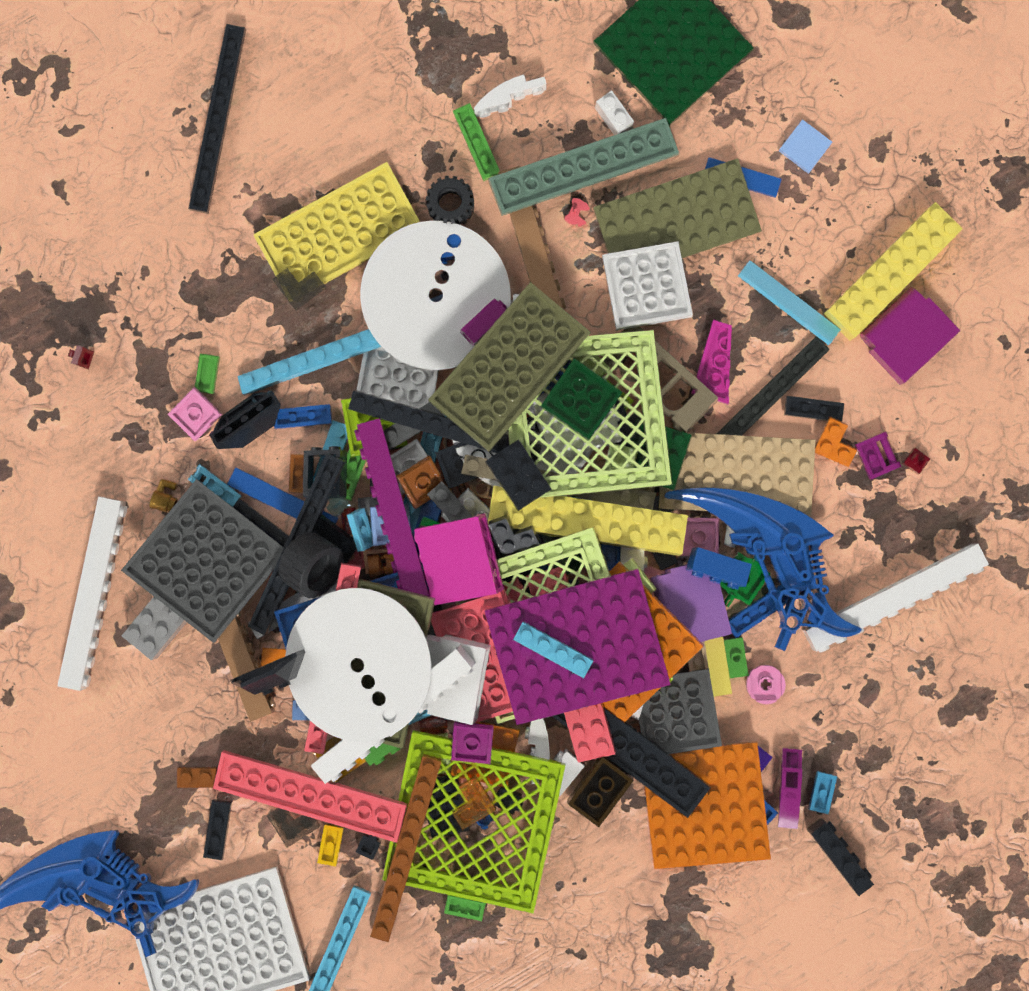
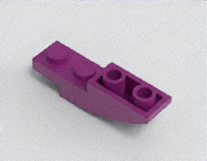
(790, 788)

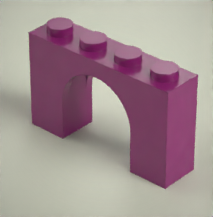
(483, 321)

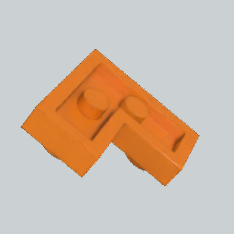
(830, 445)

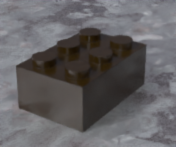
(600, 790)

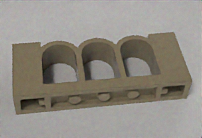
(699, 403)

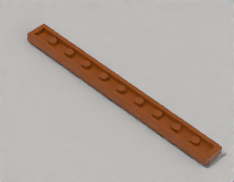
(406, 848)

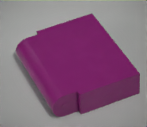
(908, 335)

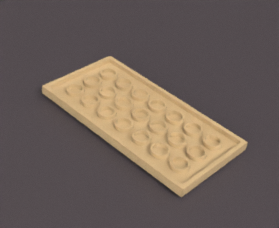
(750, 464)

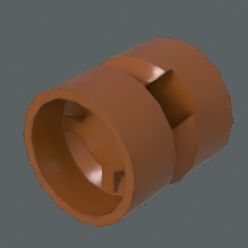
(375, 565)

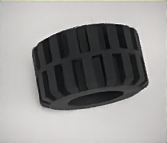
(446, 186)

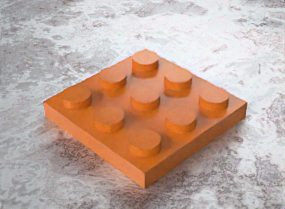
(503, 738)

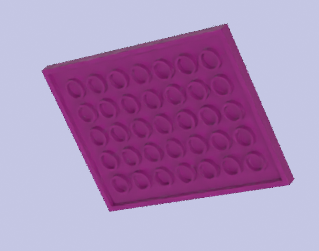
(598, 618)

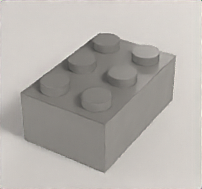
(154, 629)

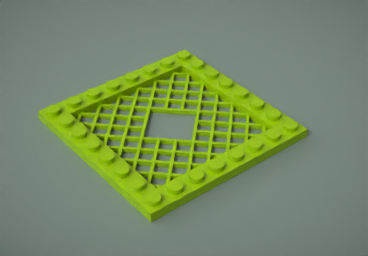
(470, 887)

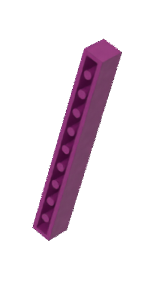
(390, 507)

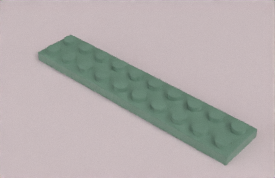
(583, 166)

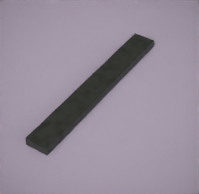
(775, 388)

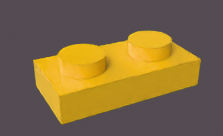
(330, 845)

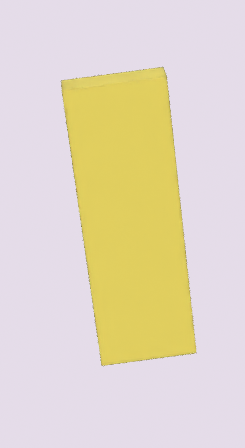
(718, 666)

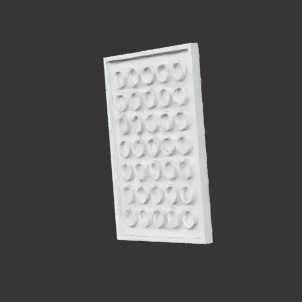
(227, 939)

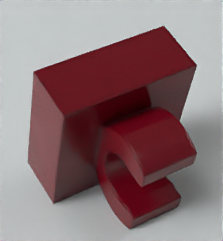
(81, 357)
(916, 461)

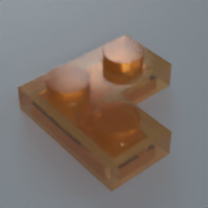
(478, 804)

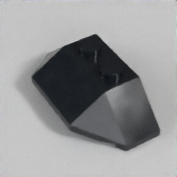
(246, 421)
(271, 675)

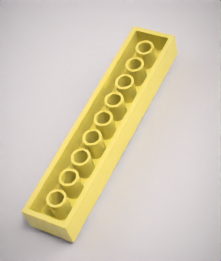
(612, 522)

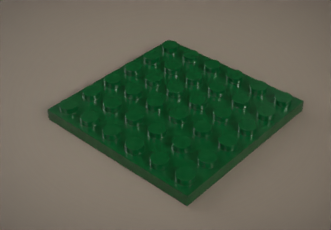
(673, 51)

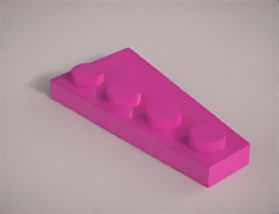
(716, 361)

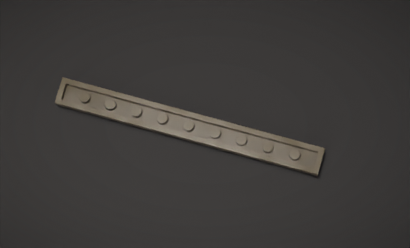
(634, 497)

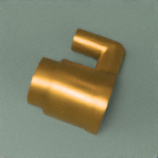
(161, 500)

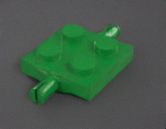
(753, 586)

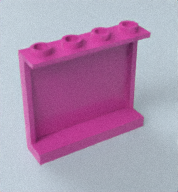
(459, 559)

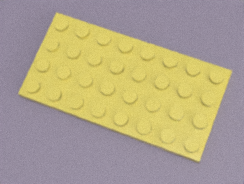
(338, 228)

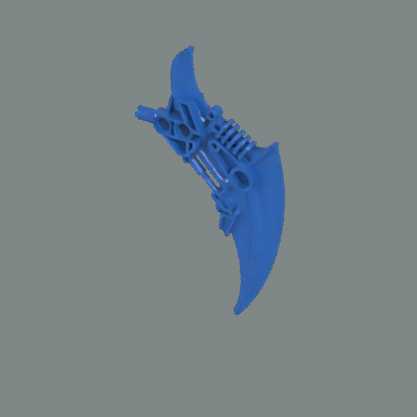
(785, 536)
(84, 867)

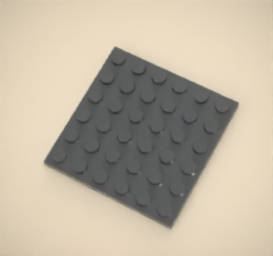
(204, 561)

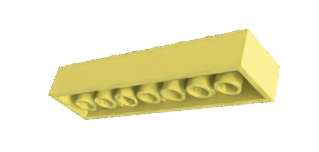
(893, 271)

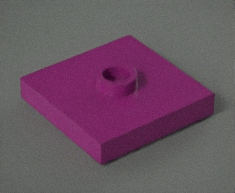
(472, 742)

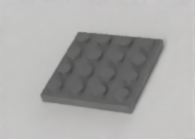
(682, 714)

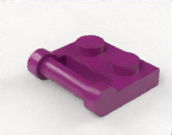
(872, 458)

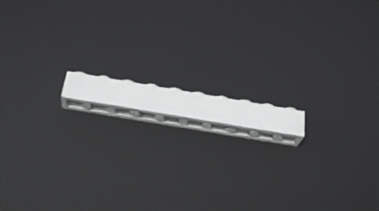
(92, 593)
(903, 594)
(345, 752)

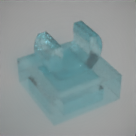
(337, 506)

